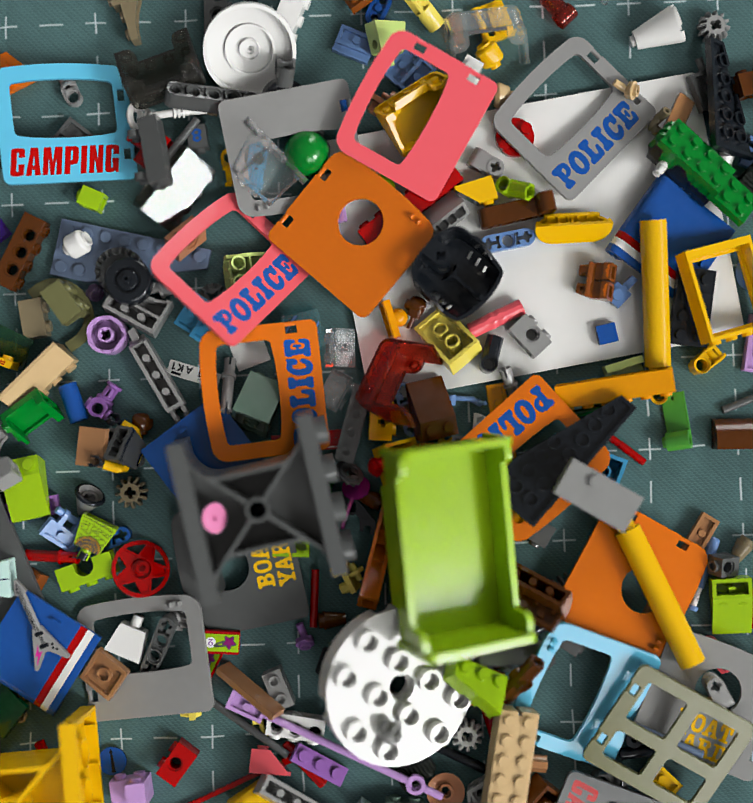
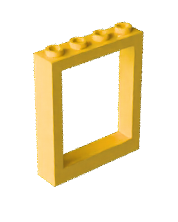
(744, 248)

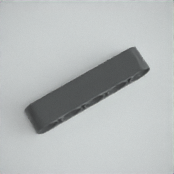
(199, 97)

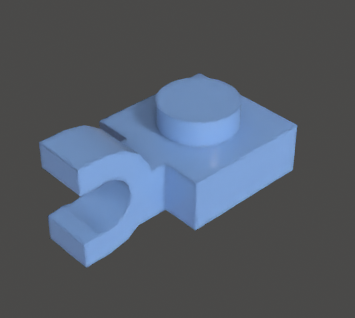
(621, 292)

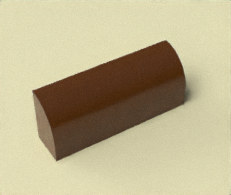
(732, 433)

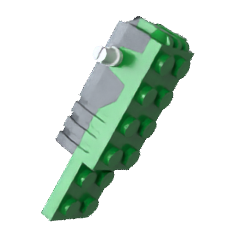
(699, 170)

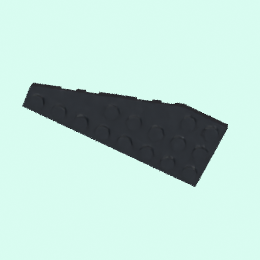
(538, 469)

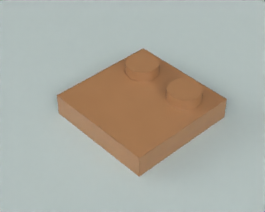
(104, 673)

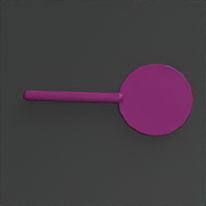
(354, 493)

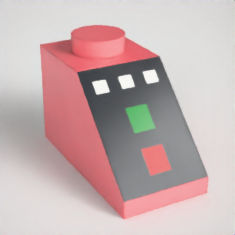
(267, 762)

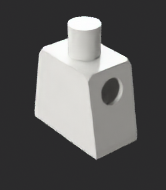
(129, 639)

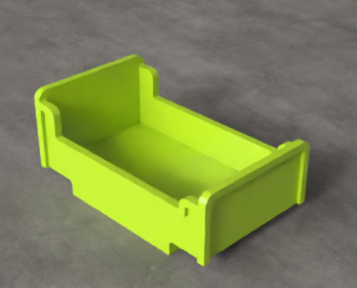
(453, 549)

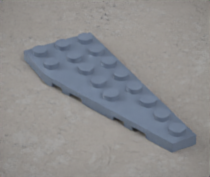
(105, 238)

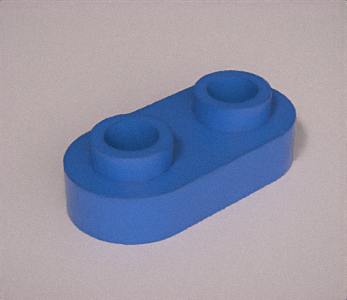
(377, 10)

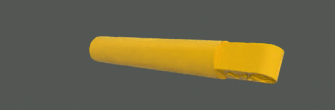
(655, 296)
(660, 596)

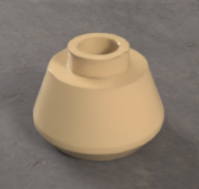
(501, 95)

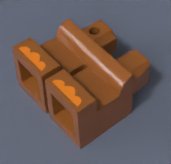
(598, 282)

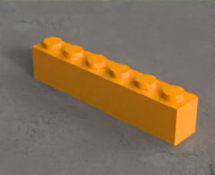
(629, 385)

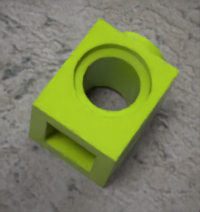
(91, 199)

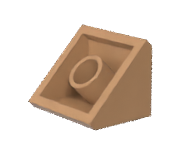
(91, 442)

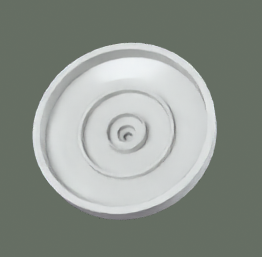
(244, 45)

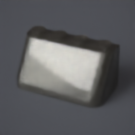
(171, 204)

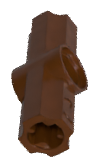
(521, 678)

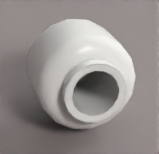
(77, 244)

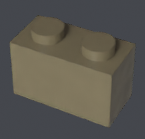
(35, 318)

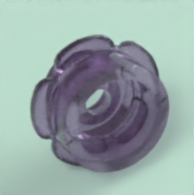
(97, 295)

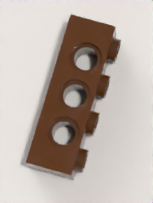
(18, 242)

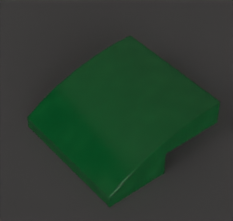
(11, 710)

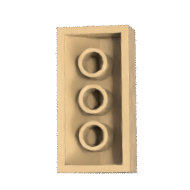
(41, 373)

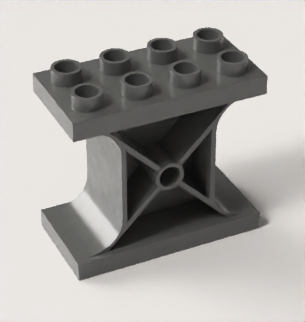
(290, 487)

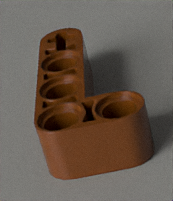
(517, 211)

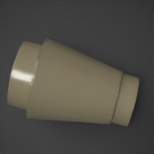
(742, 547)

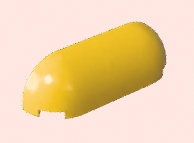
(573, 227)

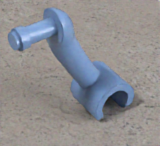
(478, 402)

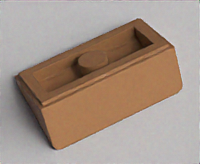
(680, 109)

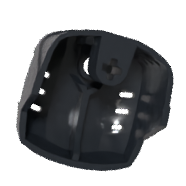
(463, 283)

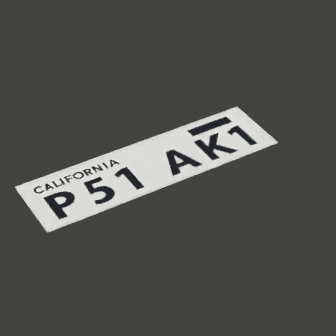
(187, 371)

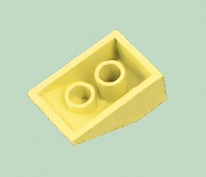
(451, 339)

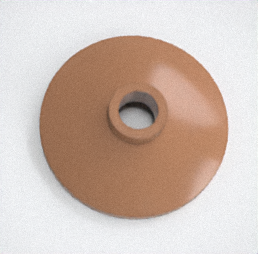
(453, 783)

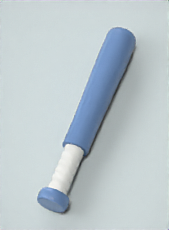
(711, 547)

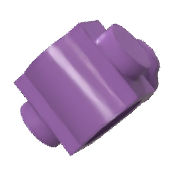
(104, 399)

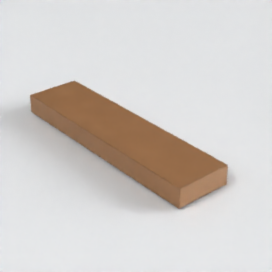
(250, 690)

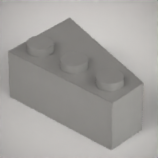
(146, 316)

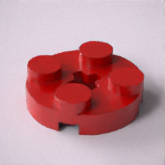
(525, 128)

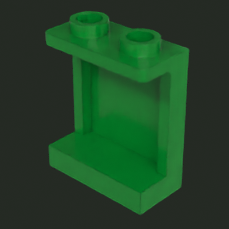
(29, 414)

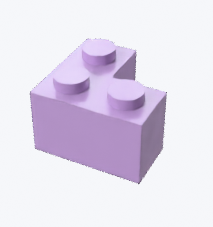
(132, 787)

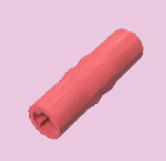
(496, 318)

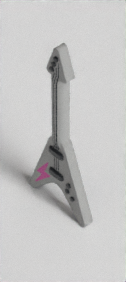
(42, 639)

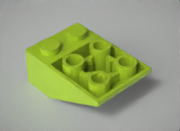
(731, 604)

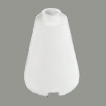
(659, 30)

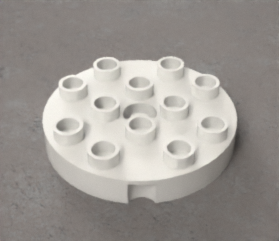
(358, 696)

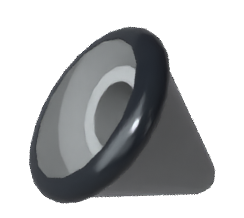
(88, 497)

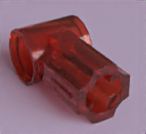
(561, 12)

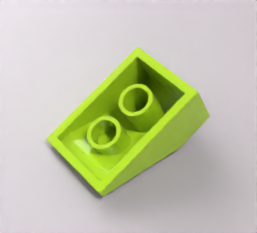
(30, 496)

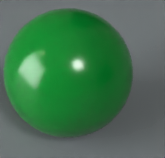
(307, 152)

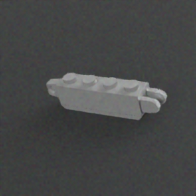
(157, 374)

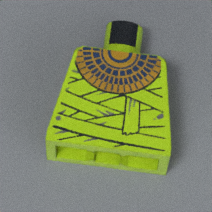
(93, 535)

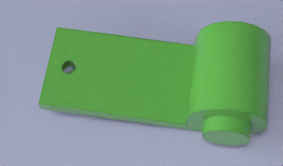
(677, 423)

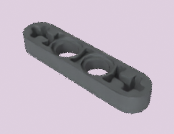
(156, 645)

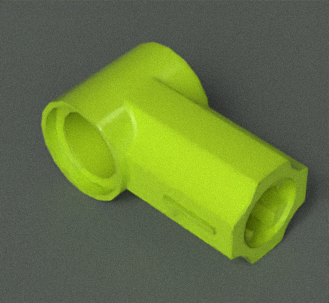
(515, 188)

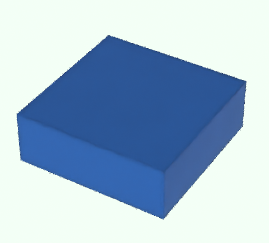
(606, 333)

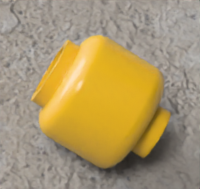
(489, 54)

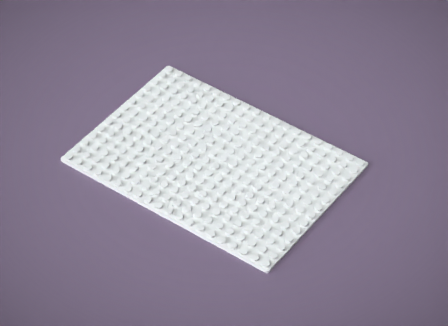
(545, 273)

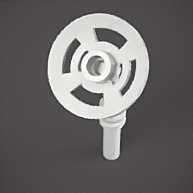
(161, 114)

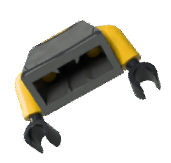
(124, 448)

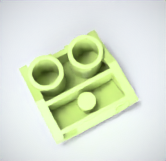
(237, 265)

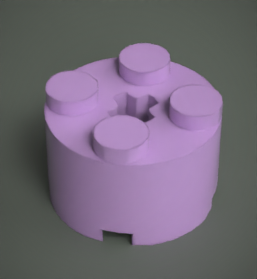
(98, 340)

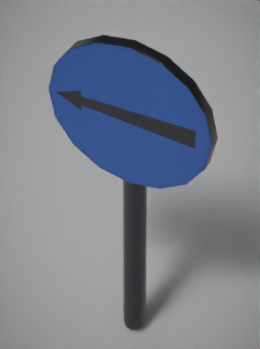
(113, 760)

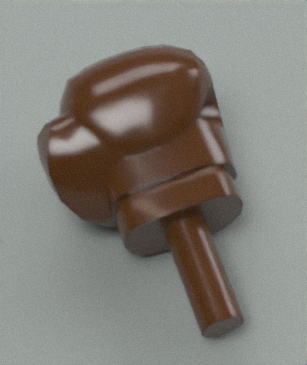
(415, 307)
(143, 422)

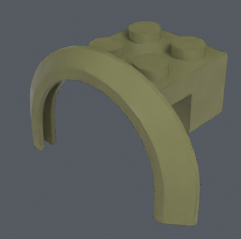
(68, 304)

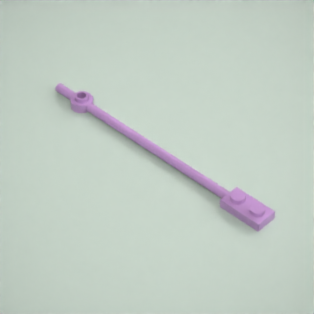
(241, 706)

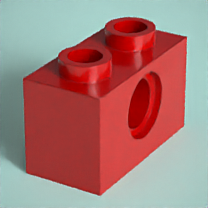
(168, 769)

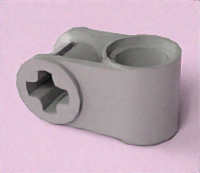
(484, 162)
(716, 692)

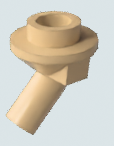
(630, 91)

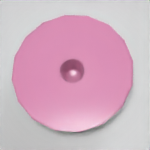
(214, 517)

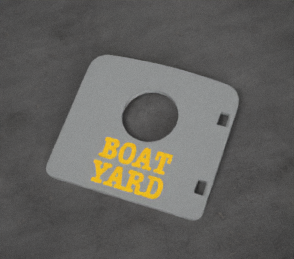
(705, 733)

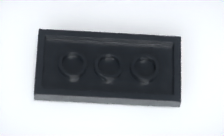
(681, 321)

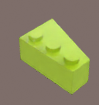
(479, 684)

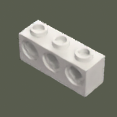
(304, 719)

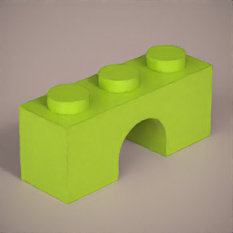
(72, 577)

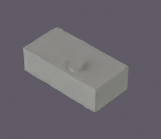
(597, 494)

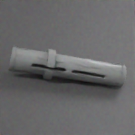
(228, 378)

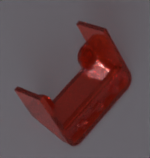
(386, 374)

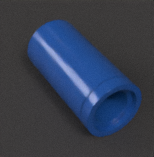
(73, 402)

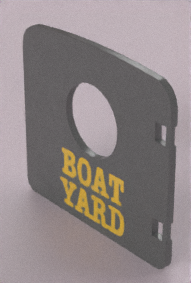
(268, 596)

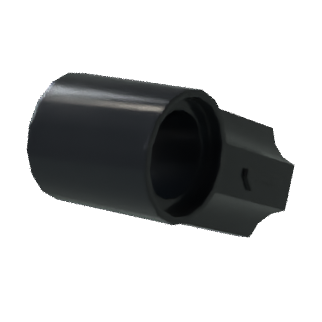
(491, 352)

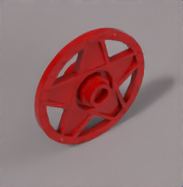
(140, 568)

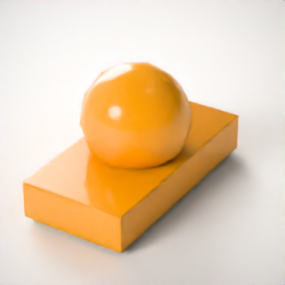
(392, 318)

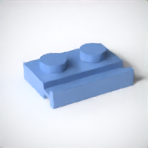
(352, 45)

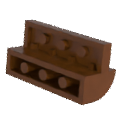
(543, 598)

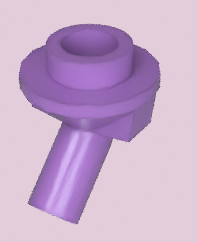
(305, 641)

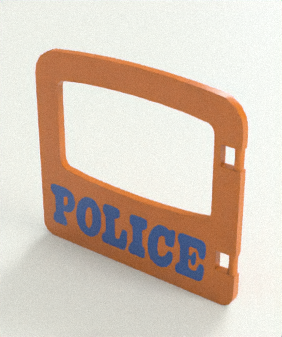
(298, 380)
(523, 416)

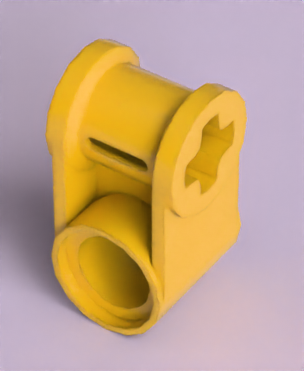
(708, 357)

